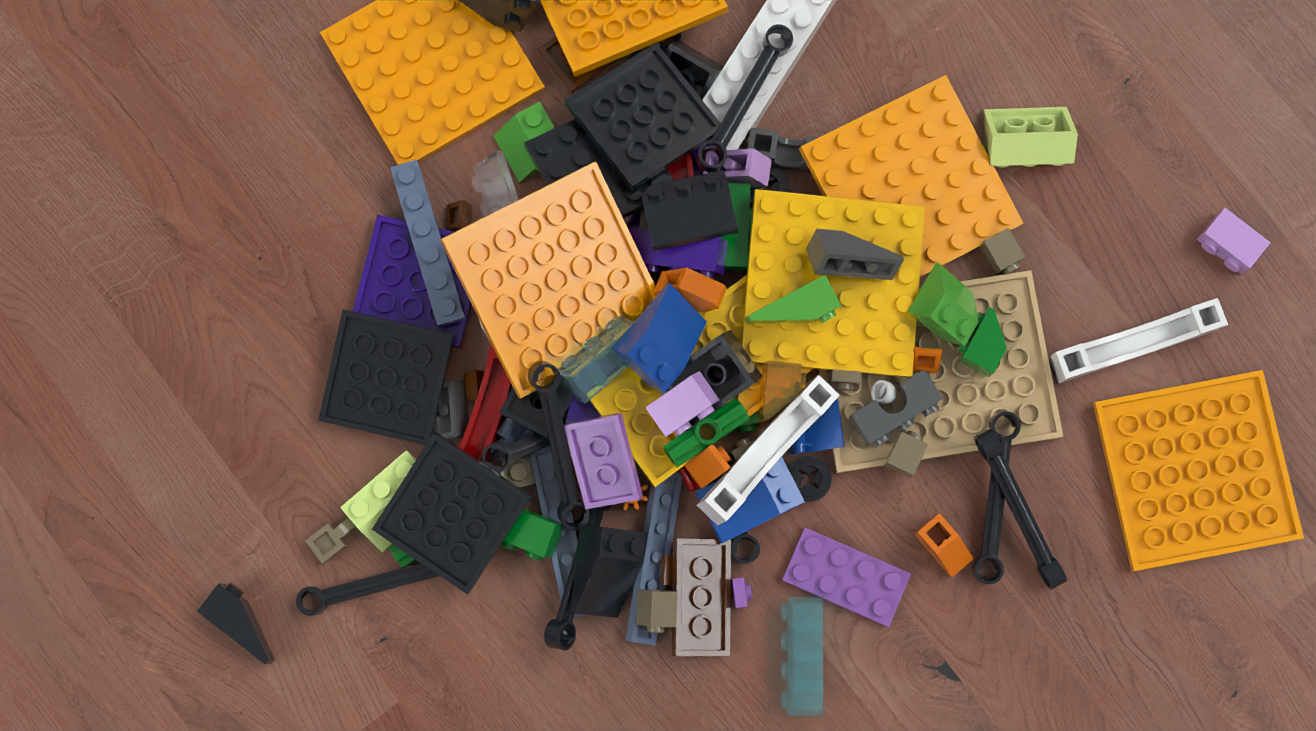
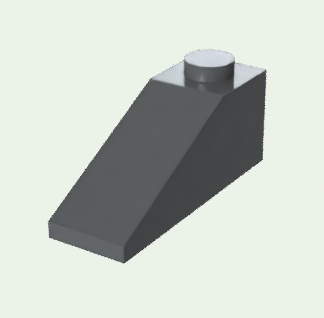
(849, 256)

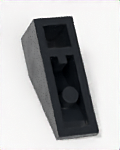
(236, 619)

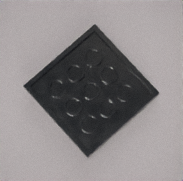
(643, 116)
(570, 149)
(386, 377)
(451, 512)

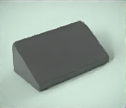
(452, 411)

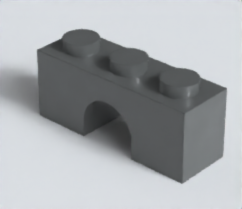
(781, 151)
(918, 397)

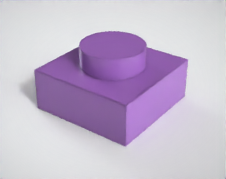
(741, 592)

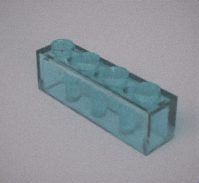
(803, 656)

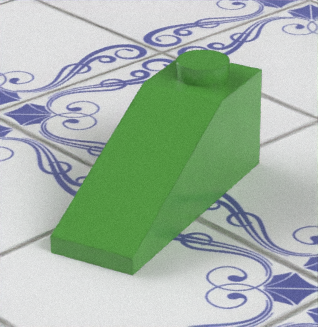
(800, 306)

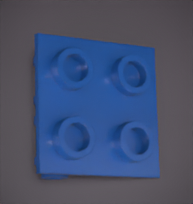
(822, 434)

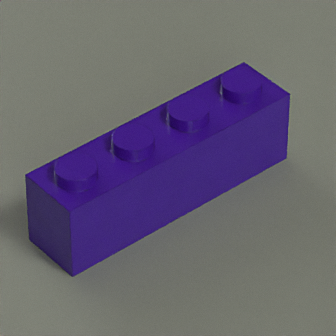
(702, 256)

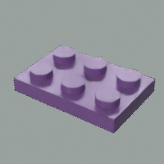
(603, 461)

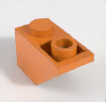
(696, 288)
(708, 465)
(944, 544)

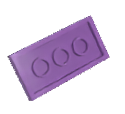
(846, 577)

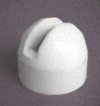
(883, 392)

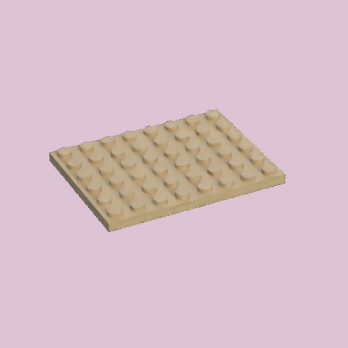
(969, 399)

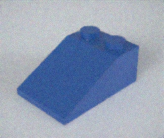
(661, 339)
(769, 499)

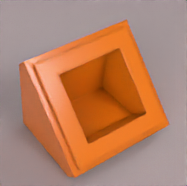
(927, 359)

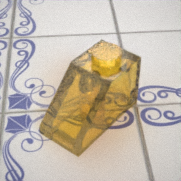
(779, 386)

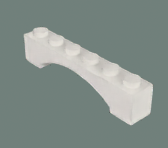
(1138, 341)
(766, 450)

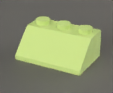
(1029, 136)
(373, 498)

